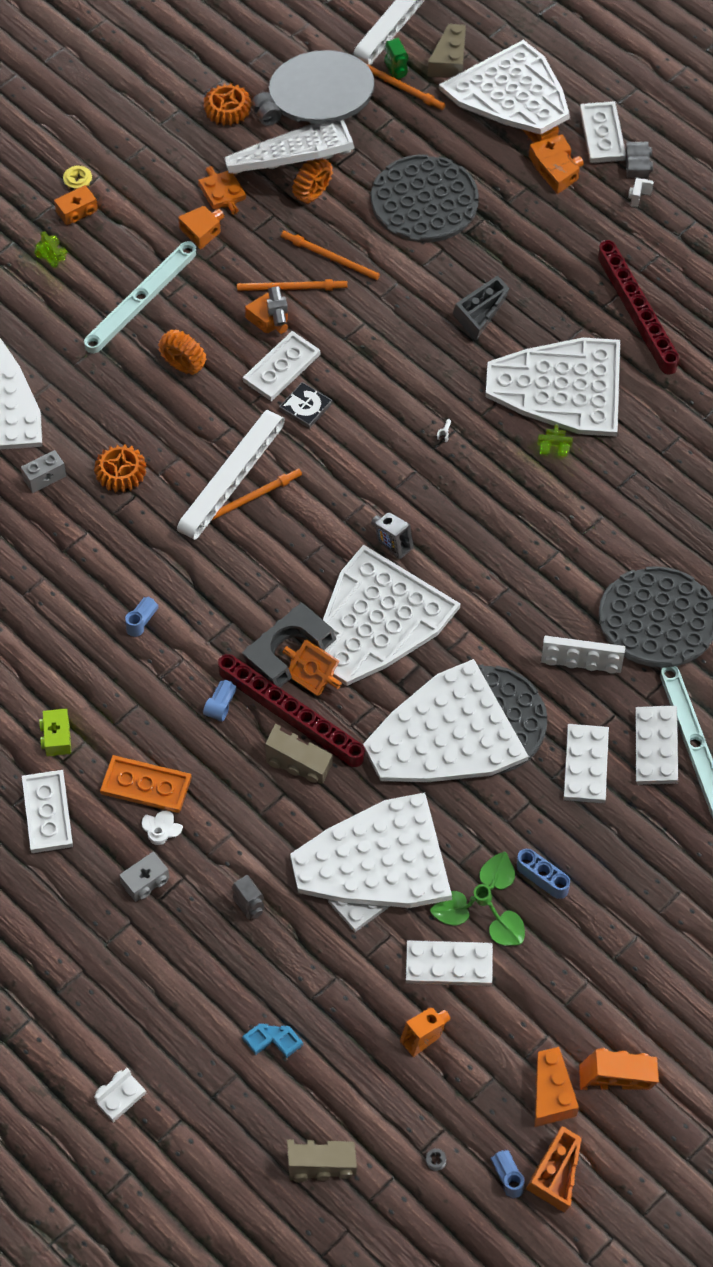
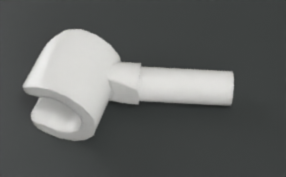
(444, 431)

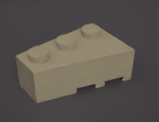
(449, 53)
(296, 757)
(321, 1161)

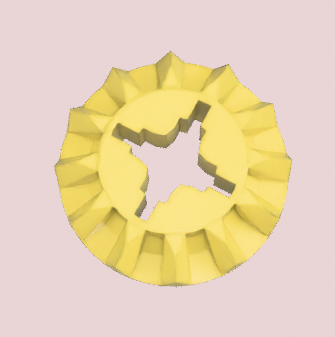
(72, 174)

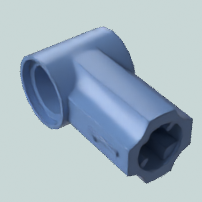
(141, 616)
(218, 705)
(508, 1173)

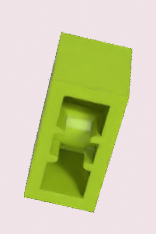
(59, 742)

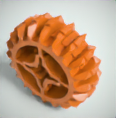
(227, 104)
(312, 180)
(182, 351)
(116, 463)

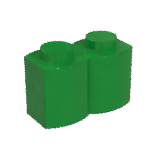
(396, 58)

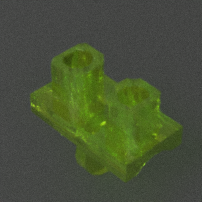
(47, 249)
(548, 440)

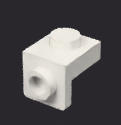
(641, 186)

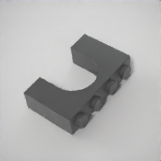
(297, 623)

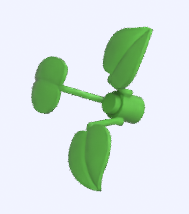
(496, 872)

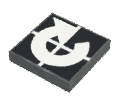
(305, 405)

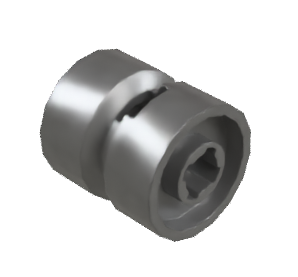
(266, 109)

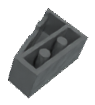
(480, 306)

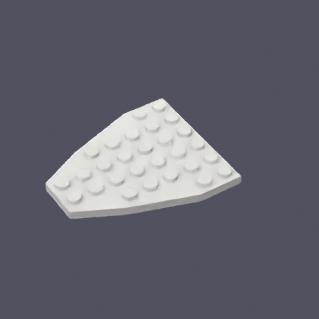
(511, 89)
(296, 146)
(561, 384)
(18, 408)
(381, 615)
(446, 732)
(376, 858)

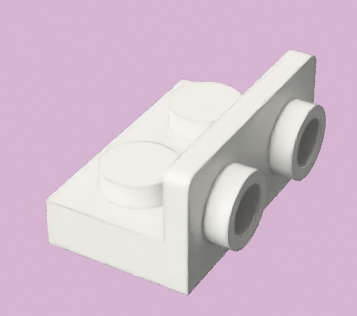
(119, 1094)

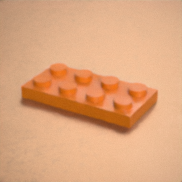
(146, 784)

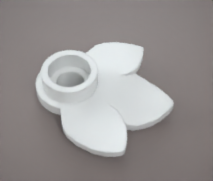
(161, 827)

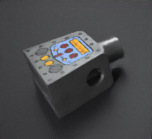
(393, 534)

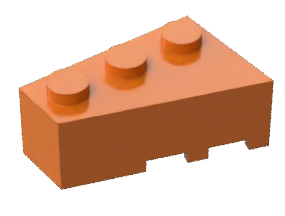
(618, 1069)
(554, 1090)
(556, 1171)

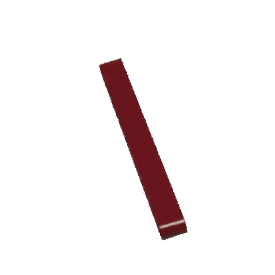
(638, 307)
(294, 718)

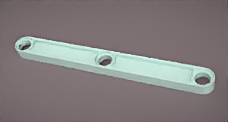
(131, 305)
(690, 730)

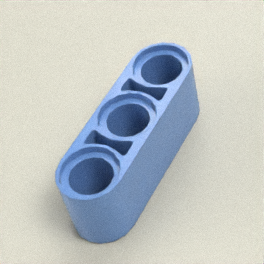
(547, 882)

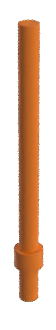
(427, 98)
(299, 241)
(328, 284)
(282, 480)

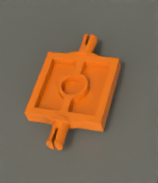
(222, 190)
(312, 667)

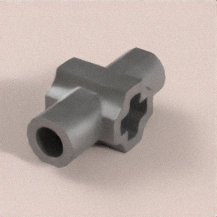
(277, 306)

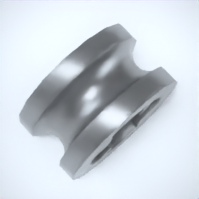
(442, 1158)

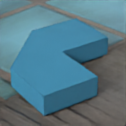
(264, 1035)

